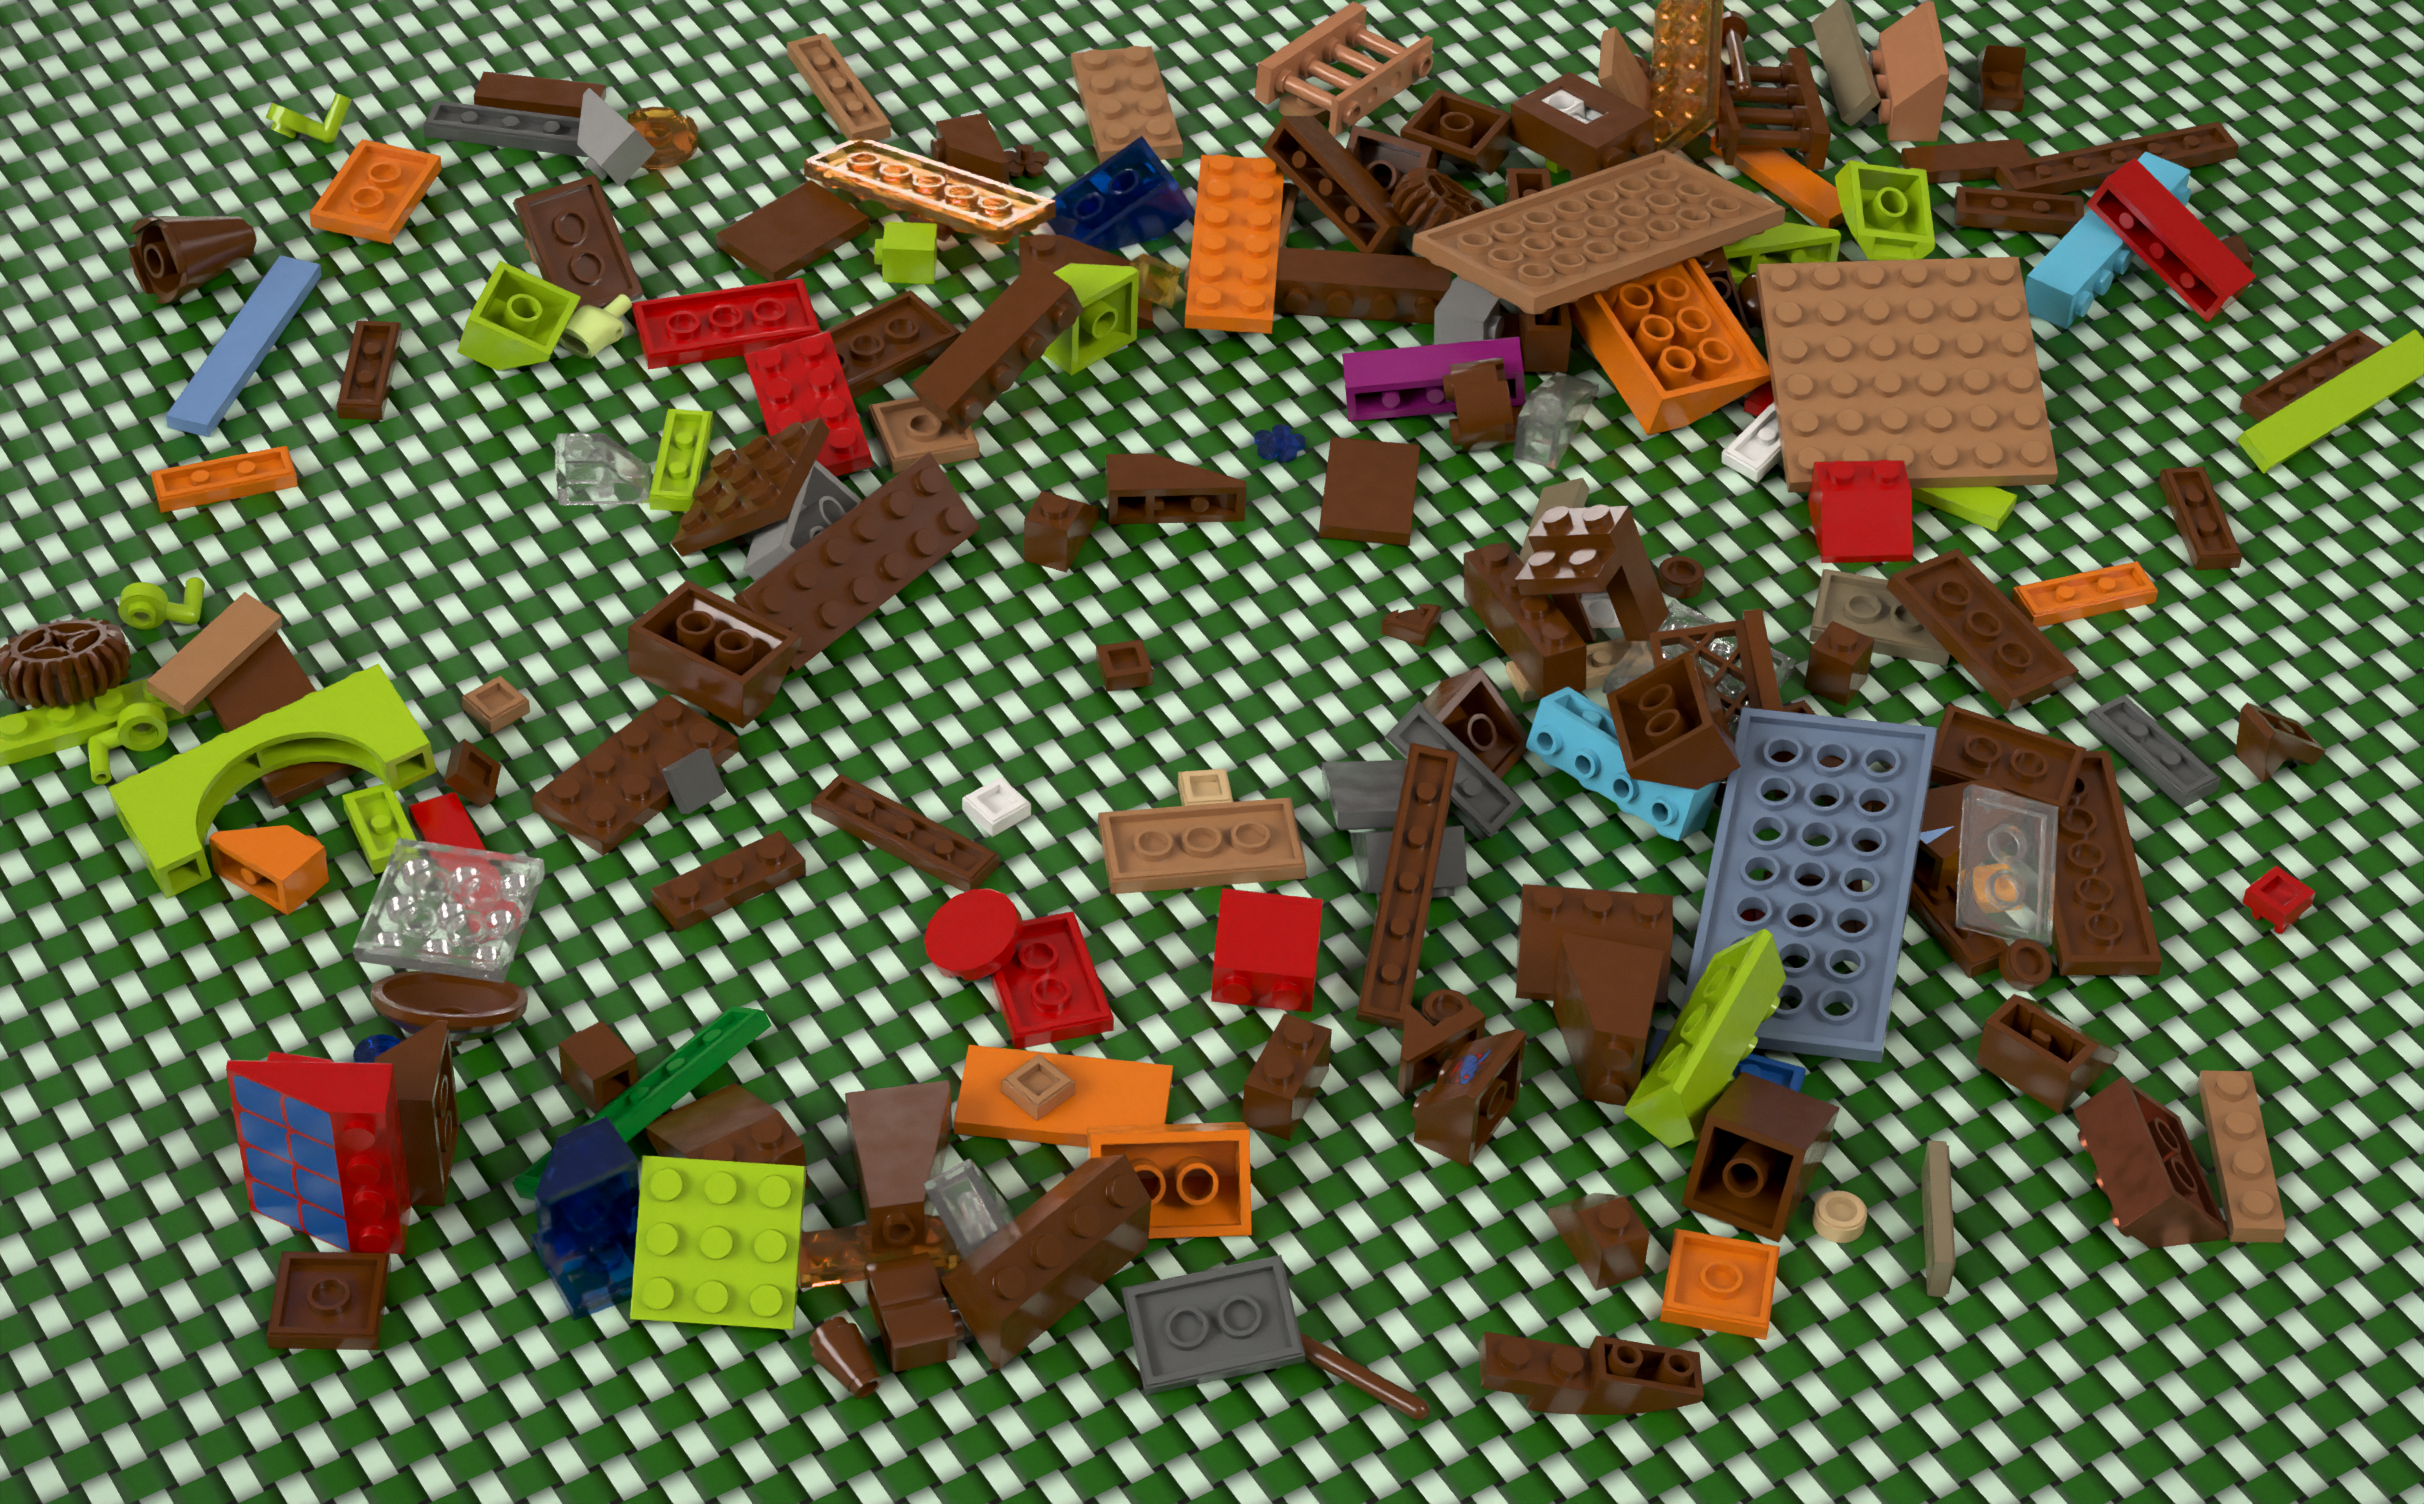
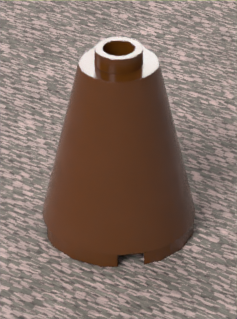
(187, 251)

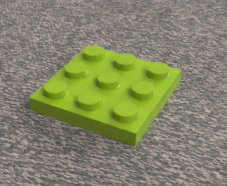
(718, 1242)

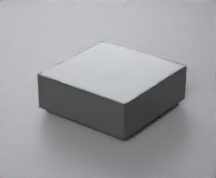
(693, 781)

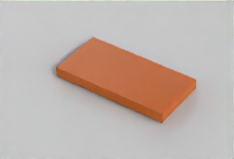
(1105, 1095)

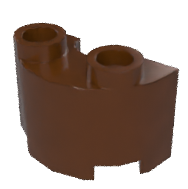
(1481, 405)

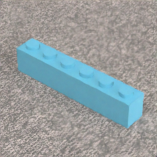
(2090, 257)

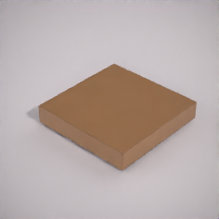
(1620, 71)
(910, 431)

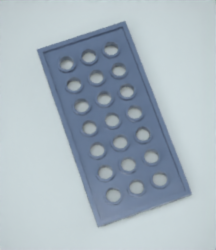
(1888, 868)

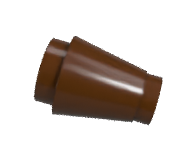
(845, 1356)

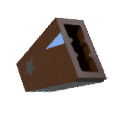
(1941, 833)

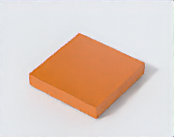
(1720, 1284)

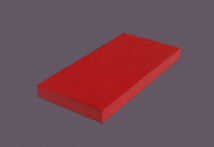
(723, 322)

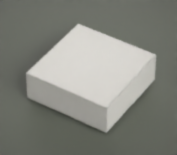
(996, 806)

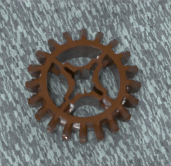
(1432, 199)
(64, 662)

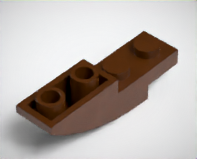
(1596, 1380)

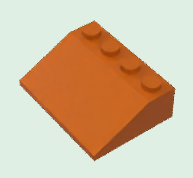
(1670, 345)

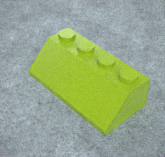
(1709, 1040)

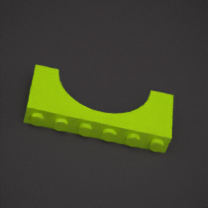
(348, 723)

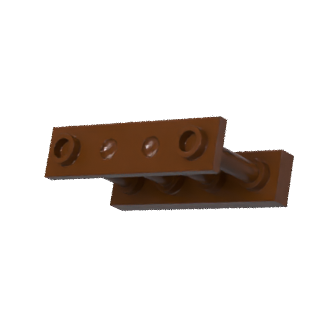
(1801, 112)

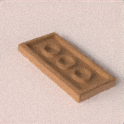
(1201, 845)

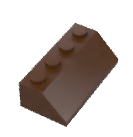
(1051, 1256)

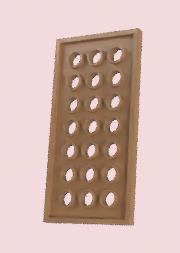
(1597, 231)

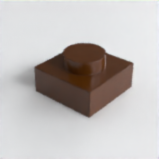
(1124, 665)
(472, 773)

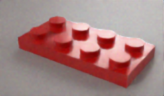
(806, 383)

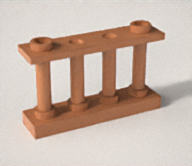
(1333, 41)

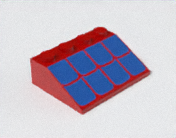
(324, 1150)

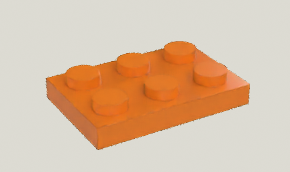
(375, 191)

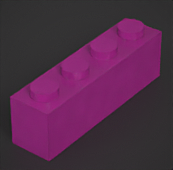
(1411, 381)

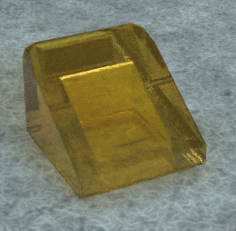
(1156, 280)

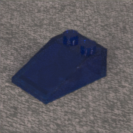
(1122, 201)

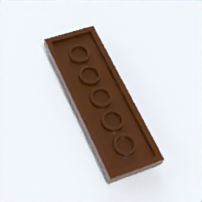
(862, 558)
(2099, 894)

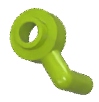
(289, 122)
(147, 605)
(138, 728)

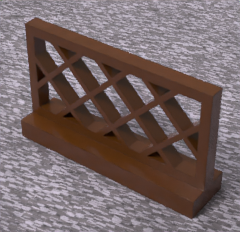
(1755, 660)

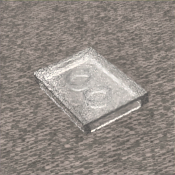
(2007, 865)

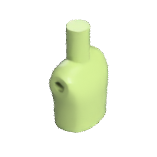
(595, 328)

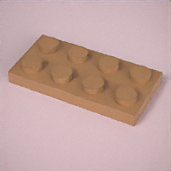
(1125, 101)

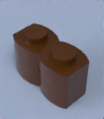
(912, 1311)

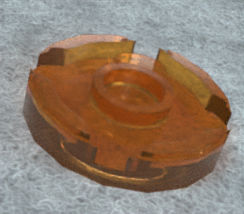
(667, 133)

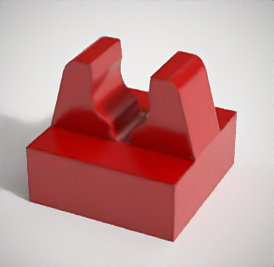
(2278, 898)

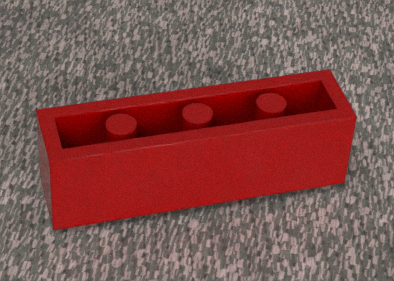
(2171, 240)

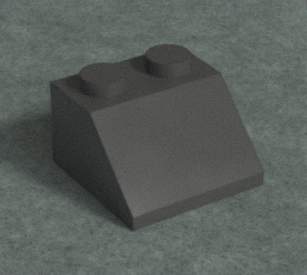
(1371, 856)

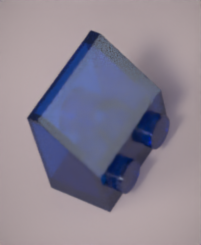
(586, 1193)

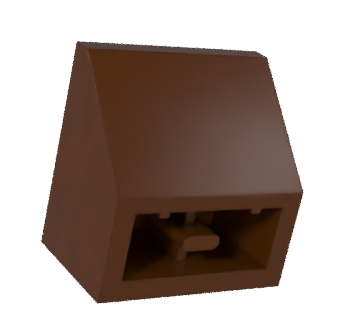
(2042, 1053)

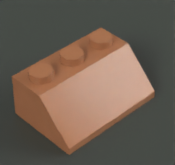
(1911, 76)

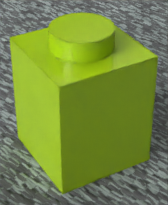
(907, 252)

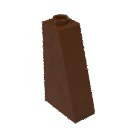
(896, 1147)

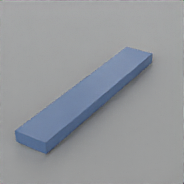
(243, 346)

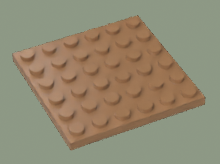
(1907, 367)

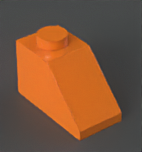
(271, 864)

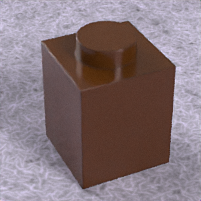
(1839, 663)
(597, 1065)

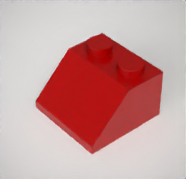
(1861, 511)
(1266, 950)

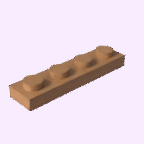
(838, 88)
(2241, 1156)

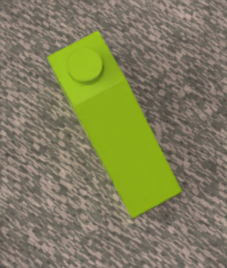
(1782, 245)

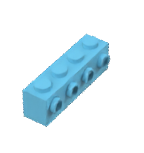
(1583, 742)

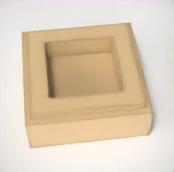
(1204, 787)

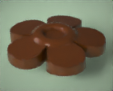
(1026, 161)

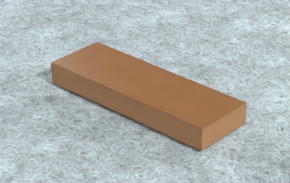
(214, 653)

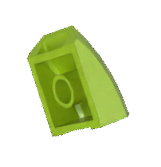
(1887, 210)

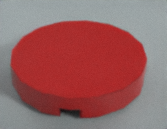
(973, 934)

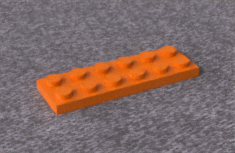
(1235, 244)

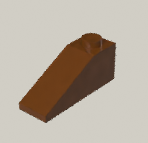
(1163, 490)

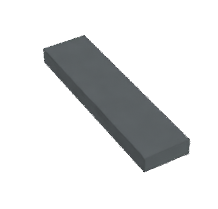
(503, 128)

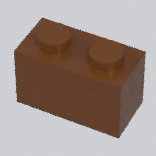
(1286, 1077)

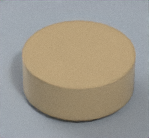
(1839, 1216)

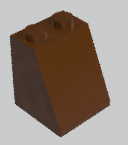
(1606, 1012)
(1758, 1155)

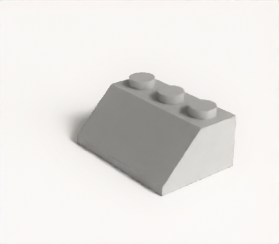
(816, 507)

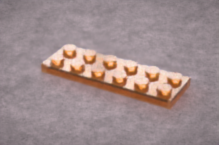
(1685, 70)
(930, 189)

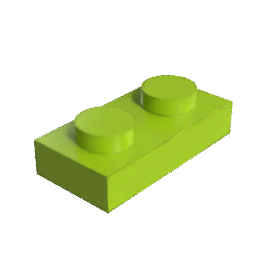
(377, 823)

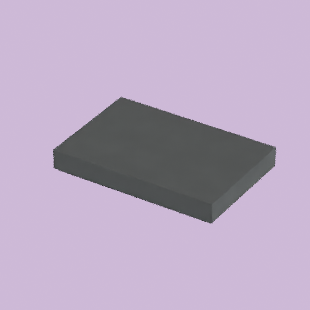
(1363, 792)
(1213, 1325)

